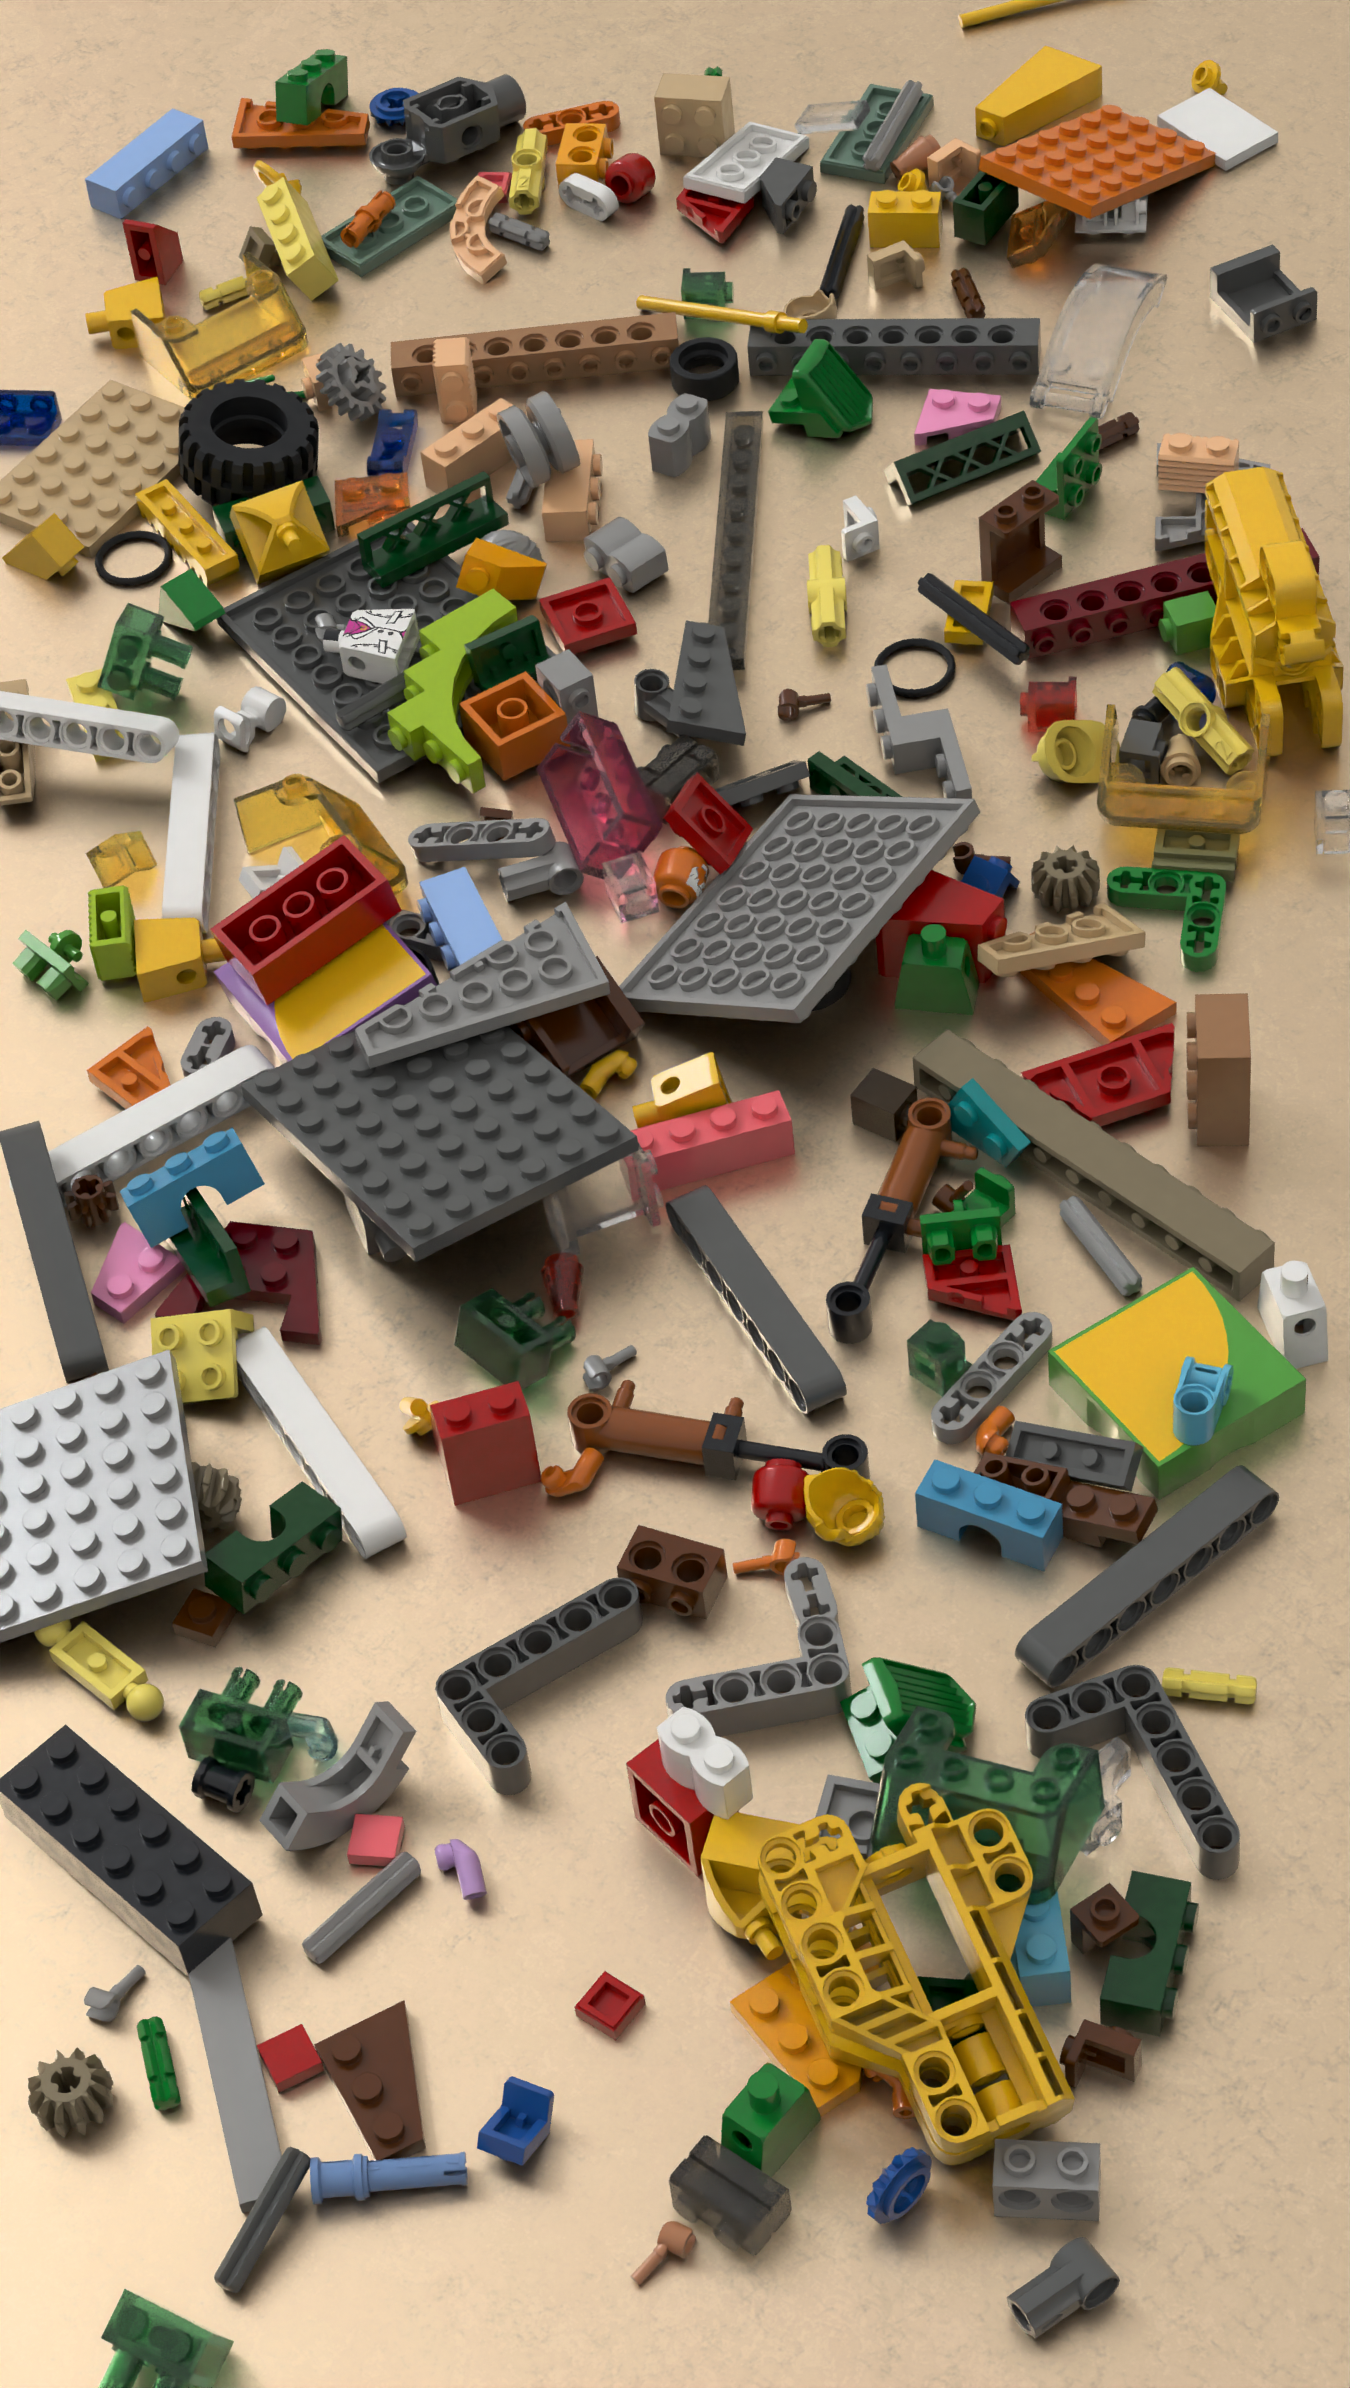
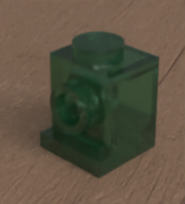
(706, 288)
(940, 1346)

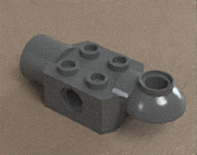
(449, 124)

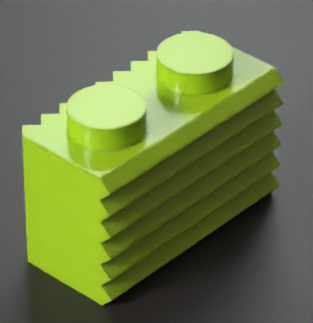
(112, 932)

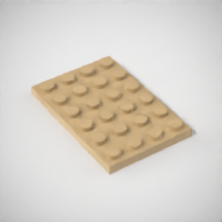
(95, 466)

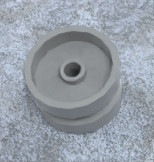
(538, 439)

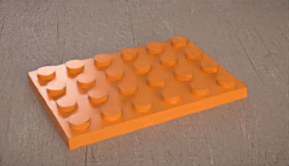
(1098, 161)

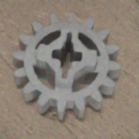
(351, 382)

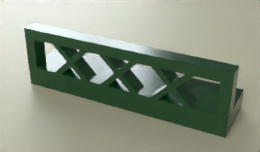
(955, 449)
(431, 537)
(844, 778)
(208, 1253)

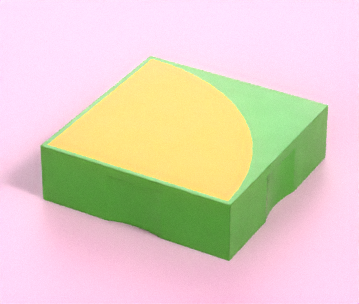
(1129, 1365)

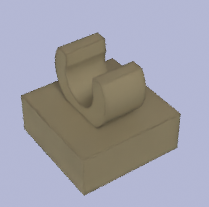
(260, 246)

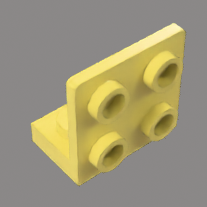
(203, 1351)

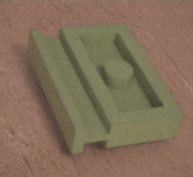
(1197, 852)

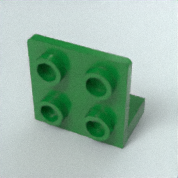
(1074, 470)

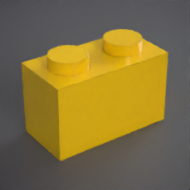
(906, 217)

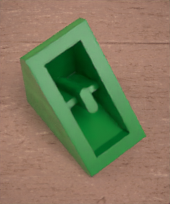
(188, 602)

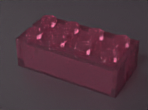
(598, 794)

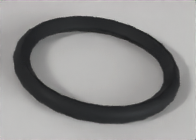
(135, 580)
(926, 643)

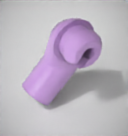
(467, 1865)

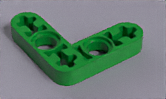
(1186, 898)

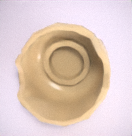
(812, 307)

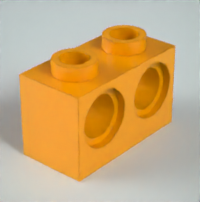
(584, 151)

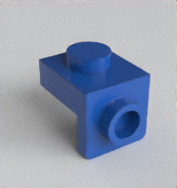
(990, 875)
(519, 2122)

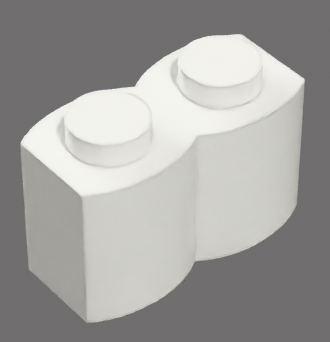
(705, 1762)

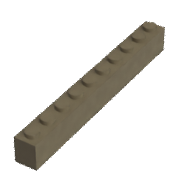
(1105, 1169)

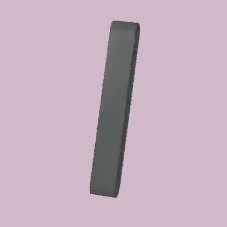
(53, 1252)
(756, 1299)
(1146, 1576)

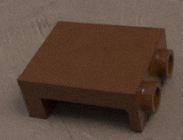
(1014, 542)
(583, 1032)

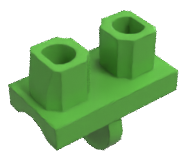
(61, 974)

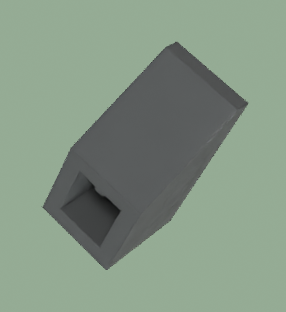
(786, 191)

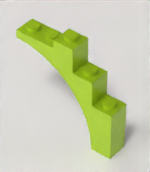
(437, 686)

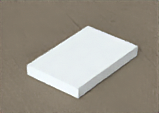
(1220, 126)

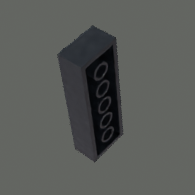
(128, 1850)

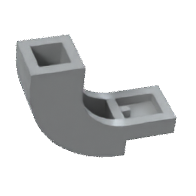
(325, 1806)

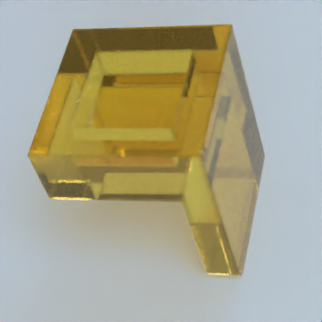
(121, 857)

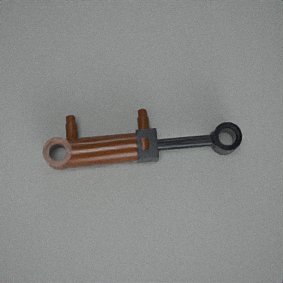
(890, 1214)
(714, 1444)

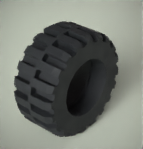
(246, 415)

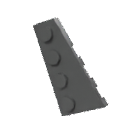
(705, 688)

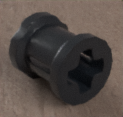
(223, 1784)

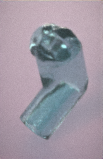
(317, 1733)

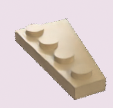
(1074, 941)

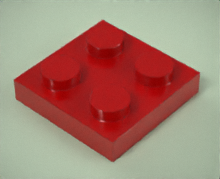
(588, 616)
(708, 823)

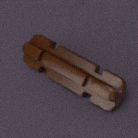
(967, 293)
(1114, 431)

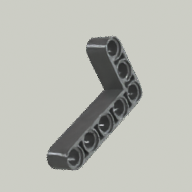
(605, 1616)
(1158, 1754)

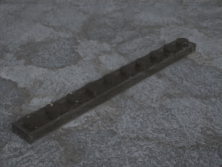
(736, 530)

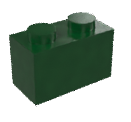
(983, 208)

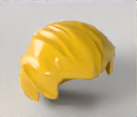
(843, 1506)

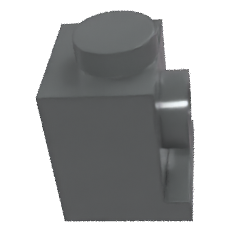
(1144, 748)

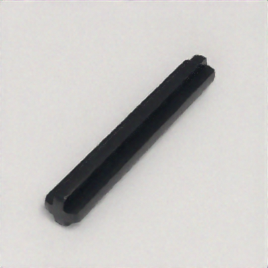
(842, 251)
(973, 619)

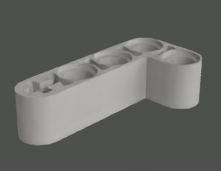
(758, 1686)

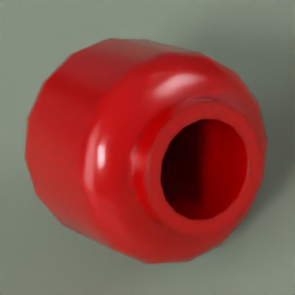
(630, 177)
(779, 1494)

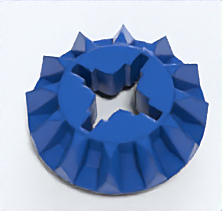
(389, 107)
(899, 2186)

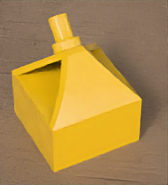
(279, 532)
(732, 1876)

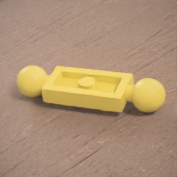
(102, 1668)

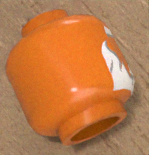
(680, 876)

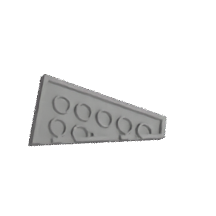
(499, 987)

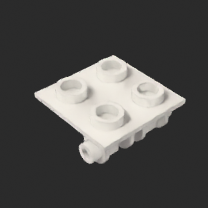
(1125, 219)

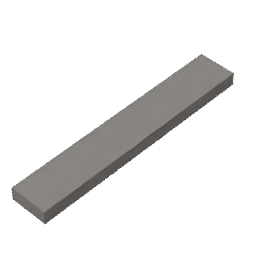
(236, 2073)

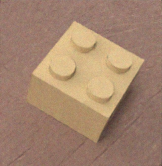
(693, 114)

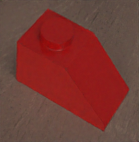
(152, 250)

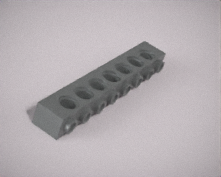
(907, 346)

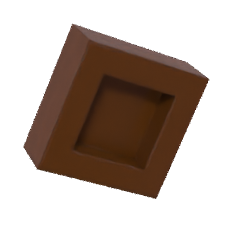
(203, 1618)

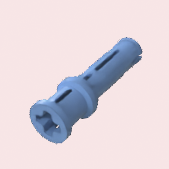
(361, 2176)

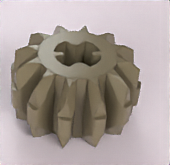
(1065, 879)
(216, 1496)
(70, 2092)

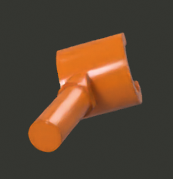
(782, 1555)

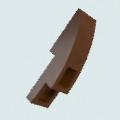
(1087, 1510)

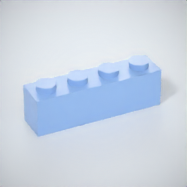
(146, 163)
(456, 917)

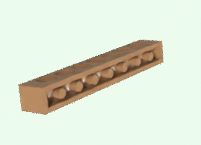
(545, 353)

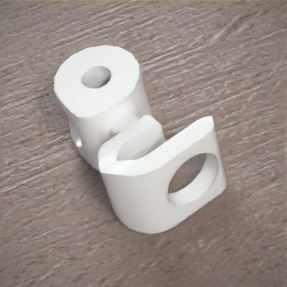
(257, 710)

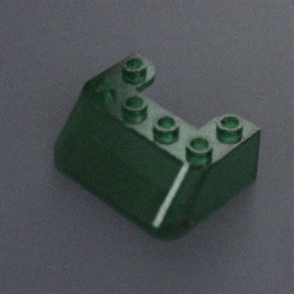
(1047, 1807)

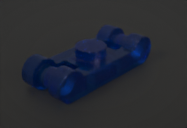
(391, 445)

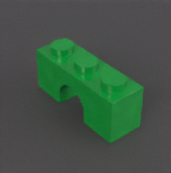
(312, 82)

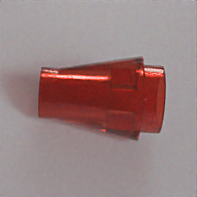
(563, 1283)

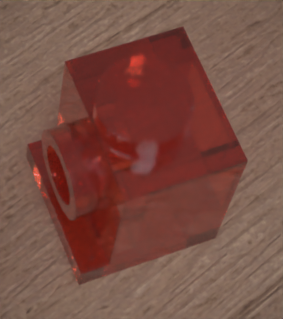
(1049, 703)

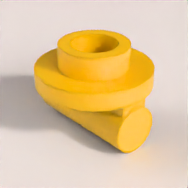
(1208, 76)
(912, 181)
(419, 1413)

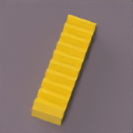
(187, 532)

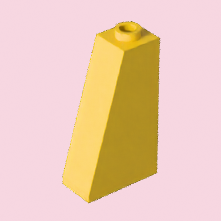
(1036, 95)

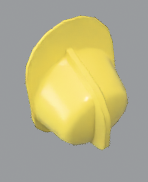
(1072, 751)

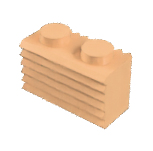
(454, 380)
(1191, 461)

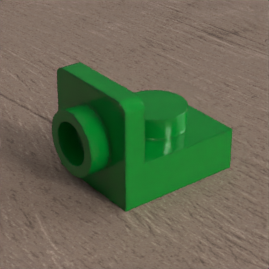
(990, 1192)

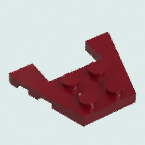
(279, 1271)

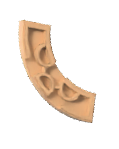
(469, 230)

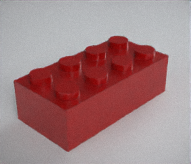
(306, 919)

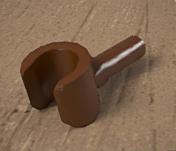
(790, 703)
(964, 854)
(944, 1198)

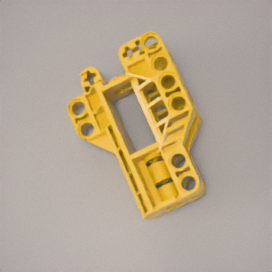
(1269, 607)
(896, 2027)

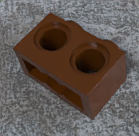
(673, 1568)

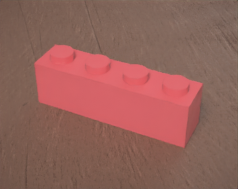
(719, 1140)

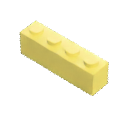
(297, 238)

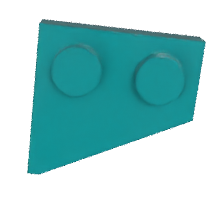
(985, 1124)

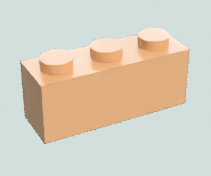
(467, 450)
(570, 497)

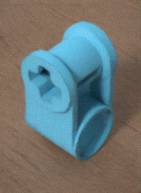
(1200, 1400)

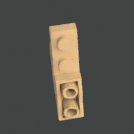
(16, 759)

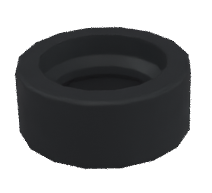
(704, 352)

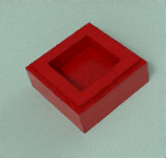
(610, 2005)
(290, 2058)

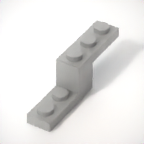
(917, 739)

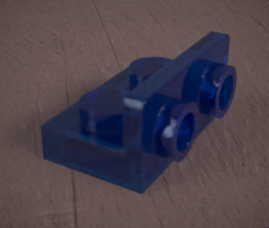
(27, 416)

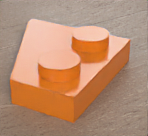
(131, 1070)

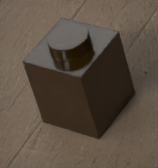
(883, 1104)

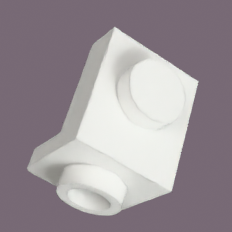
(860, 529)
(259, 878)

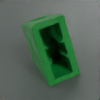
(937, 974)
(770, 2115)

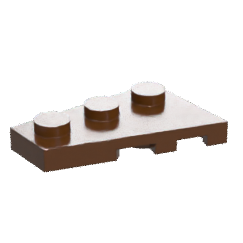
(377, 2082)

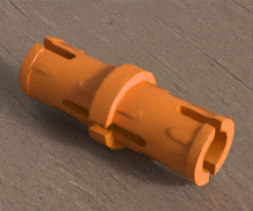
(368, 219)

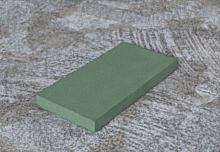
(849, 147)
(417, 213)

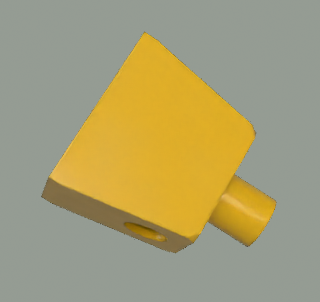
(117, 316)
(172, 956)
(684, 1091)

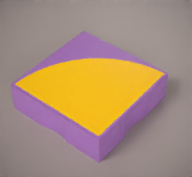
(335, 997)

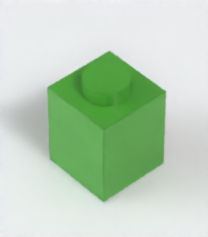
(1188, 622)

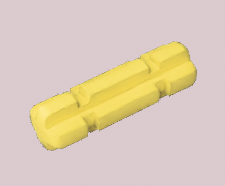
(224, 292)
(1209, 1685)

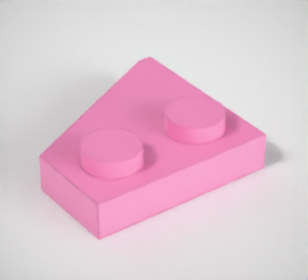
(955, 413)
(133, 1274)

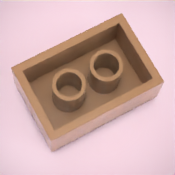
(1219, 1069)

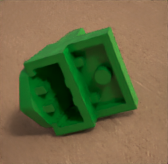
(823, 395)
(894, 1692)

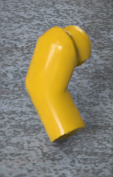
(604, 1069)

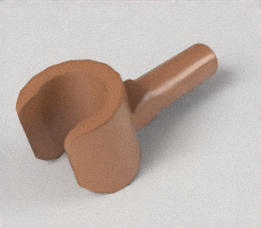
(672, 2238)

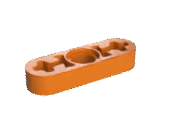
(554, 123)

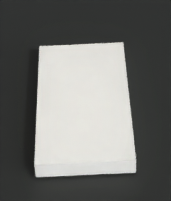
(738, 163)

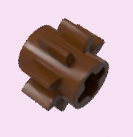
(91, 1200)

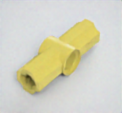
(528, 171)
(826, 596)
(1218, 735)

